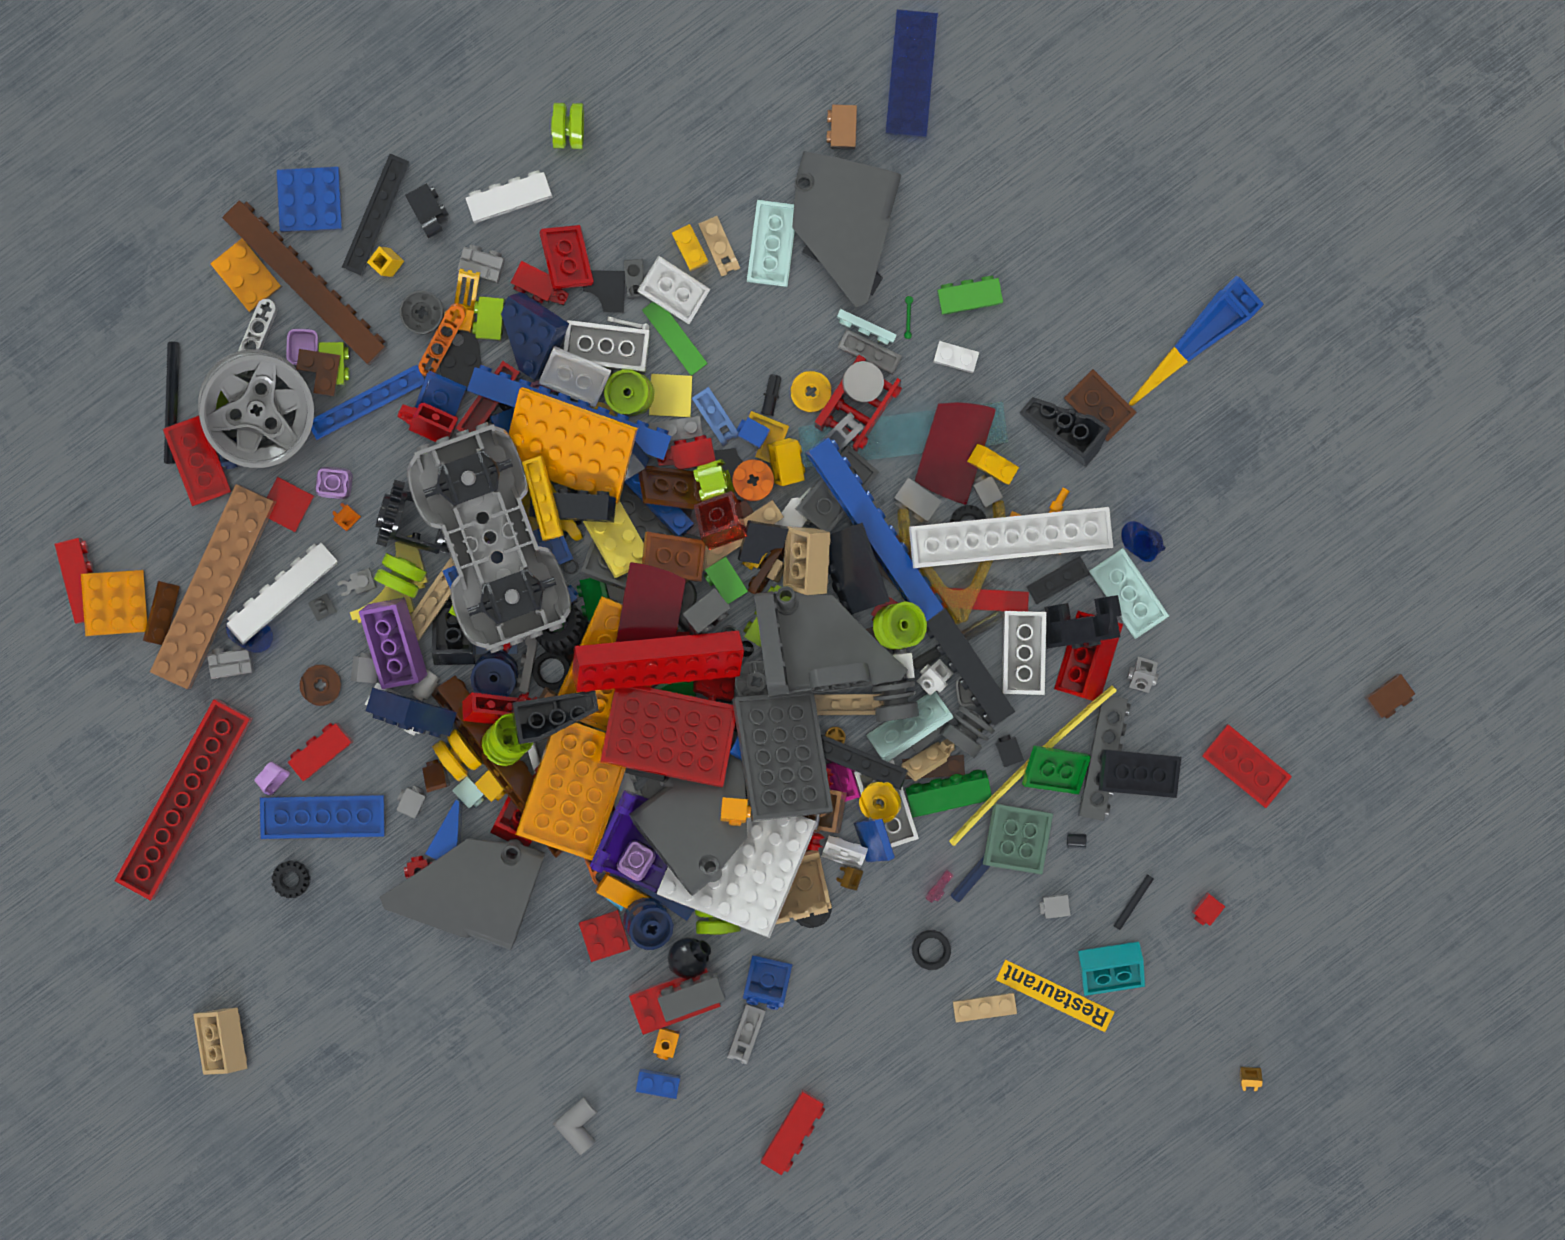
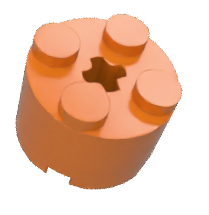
(757, 469)

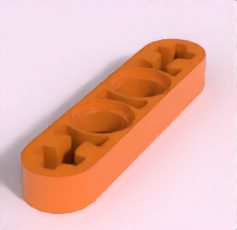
(441, 339)

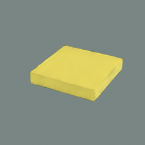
(671, 395)

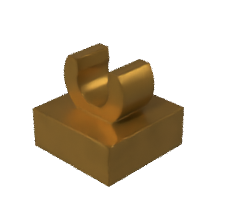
(851, 878)
(1250, 1077)

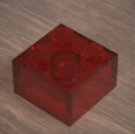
(720, 520)

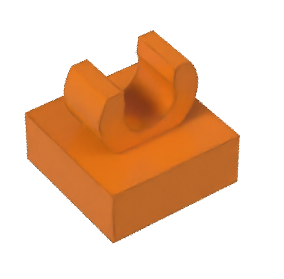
(346, 517)

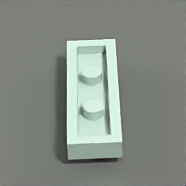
(865, 327)

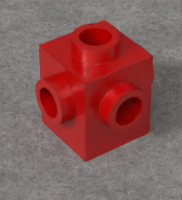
(416, 862)

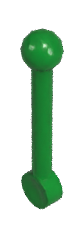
(908, 300)

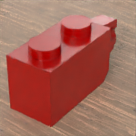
(538, 284)
(428, 421)
(689, 454)

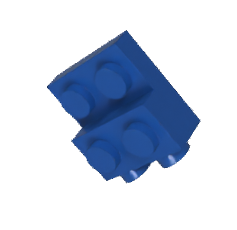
(767, 982)

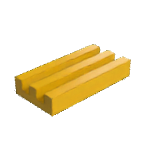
(469, 275)

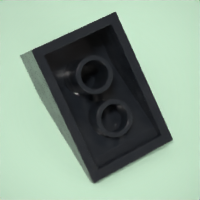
(448, 640)

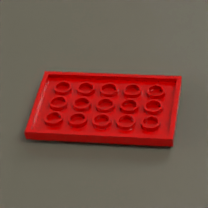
(669, 734)

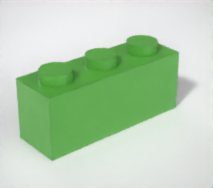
(969, 295)

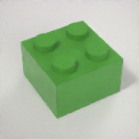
(725, 580)

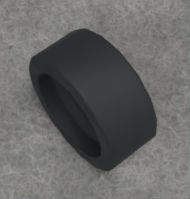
(536, 670)
(931, 965)

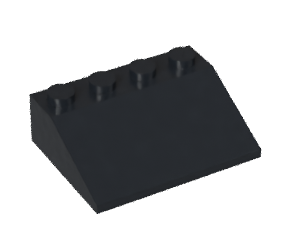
(855, 570)

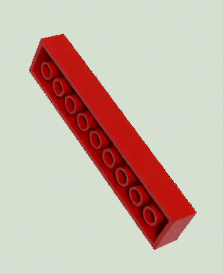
(183, 799)

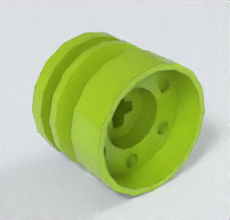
(494, 746)

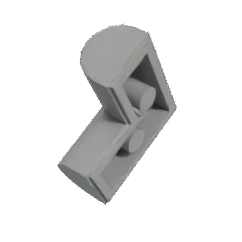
(572, 1123)

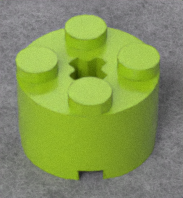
(713, 479)

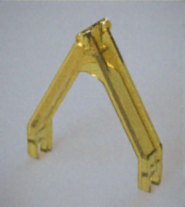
(957, 602)

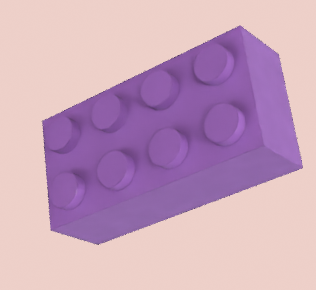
(393, 643)

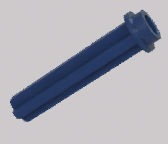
(969, 881)

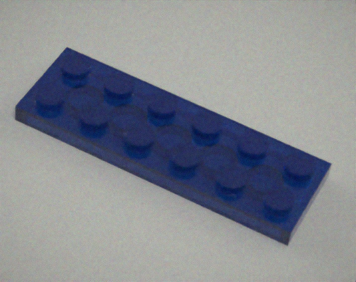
(911, 73)

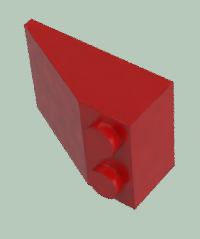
(508, 823)

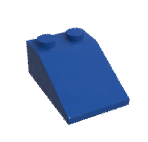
(449, 833)

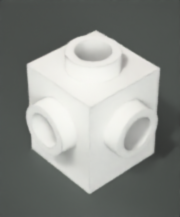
(934, 677)

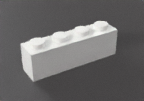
(508, 197)

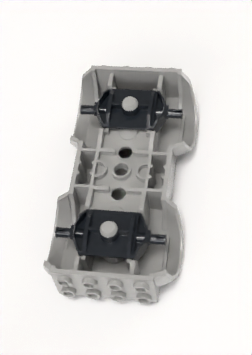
(489, 599)

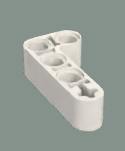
(258, 338)

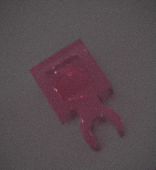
(936, 891)

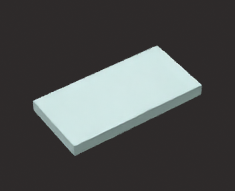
(771, 244)
(1137, 601)
(898, 735)

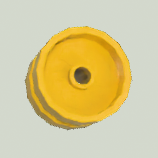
(454, 757)

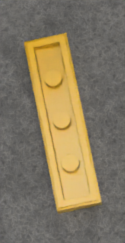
(542, 498)

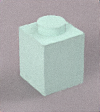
(469, 793)

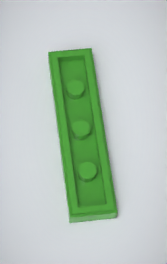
(675, 338)

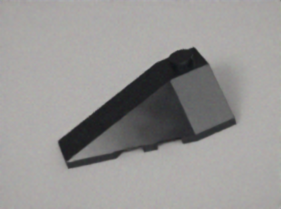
(1072, 431)
(546, 716)

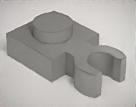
(360, 581)

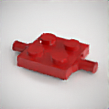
(716, 688)

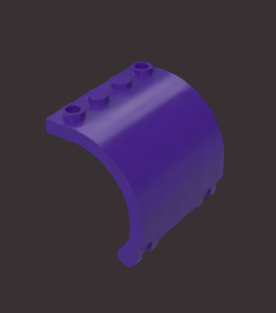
(616, 838)

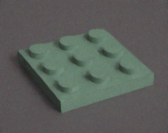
(1017, 838)

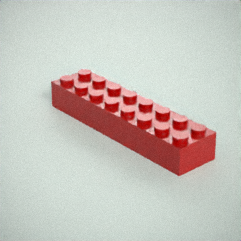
(657, 661)

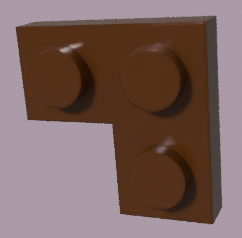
(326, 369)

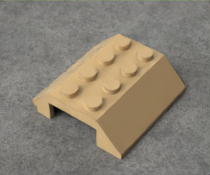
(808, 890)

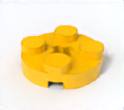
(810, 403)
(885, 792)

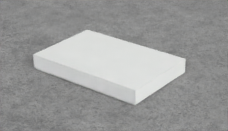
(673, 290)
(574, 376)

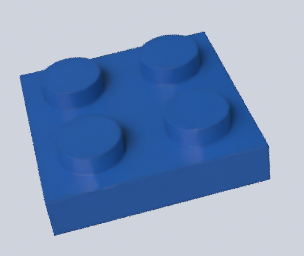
(441, 393)

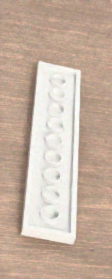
(1010, 537)

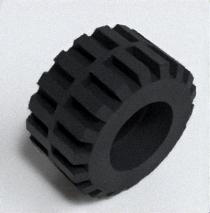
(567, 639)

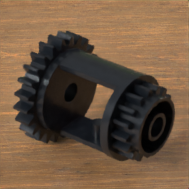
(389, 520)

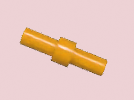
(1056, 506)

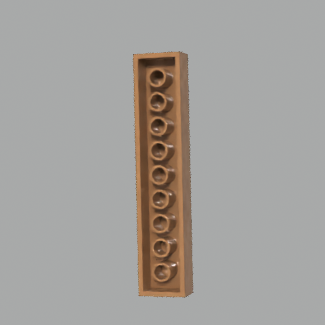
(213, 586)

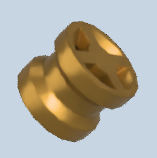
(838, 735)

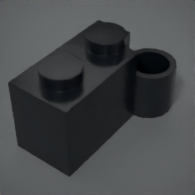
(427, 209)

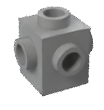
(1143, 675)

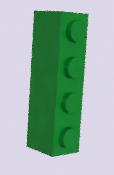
(948, 793)

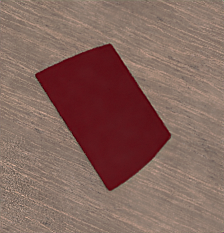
(949, 445)
(650, 603)

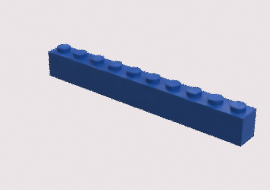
(505, 391)
(882, 538)

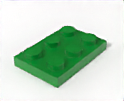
(1056, 770)

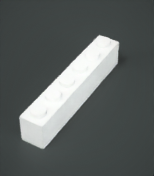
(281, 593)

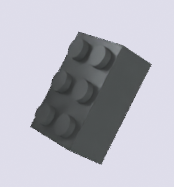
(706, 611)
(691, 996)

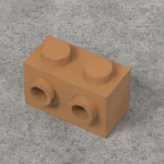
(842, 126)

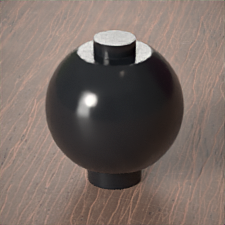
(689, 957)

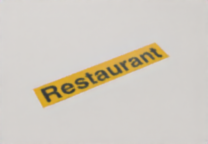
(1055, 995)

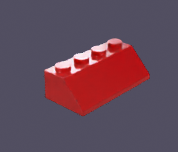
(1086, 668)

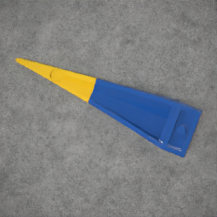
(1221, 316)

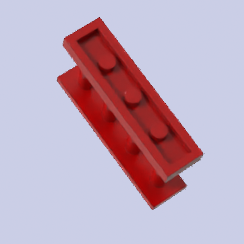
(838, 403)

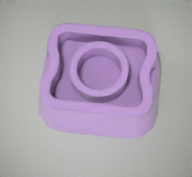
(300, 339)
(333, 482)
(271, 778)
(636, 860)

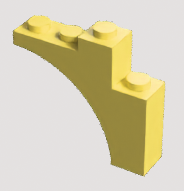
(411, 554)

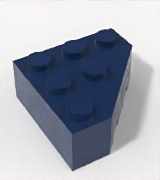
(532, 332)
(410, 713)

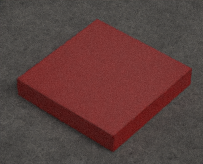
(290, 504)

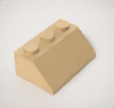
(806, 560)
(220, 1041)

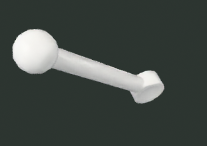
(645, 326)

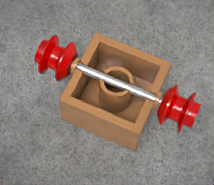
(829, 821)

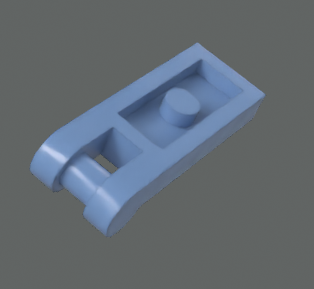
(715, 415)

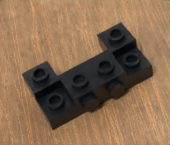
(1090, 629)

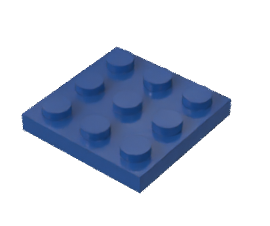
(309, 199)

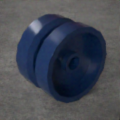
(488, 667)
(648, 923)

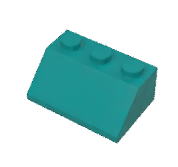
(1111, 968)

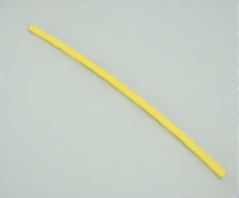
(1021, 771)

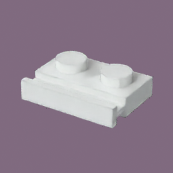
(844, 852)

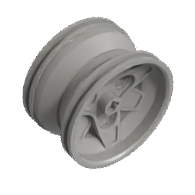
(251, 424)

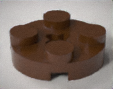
(330, 691)

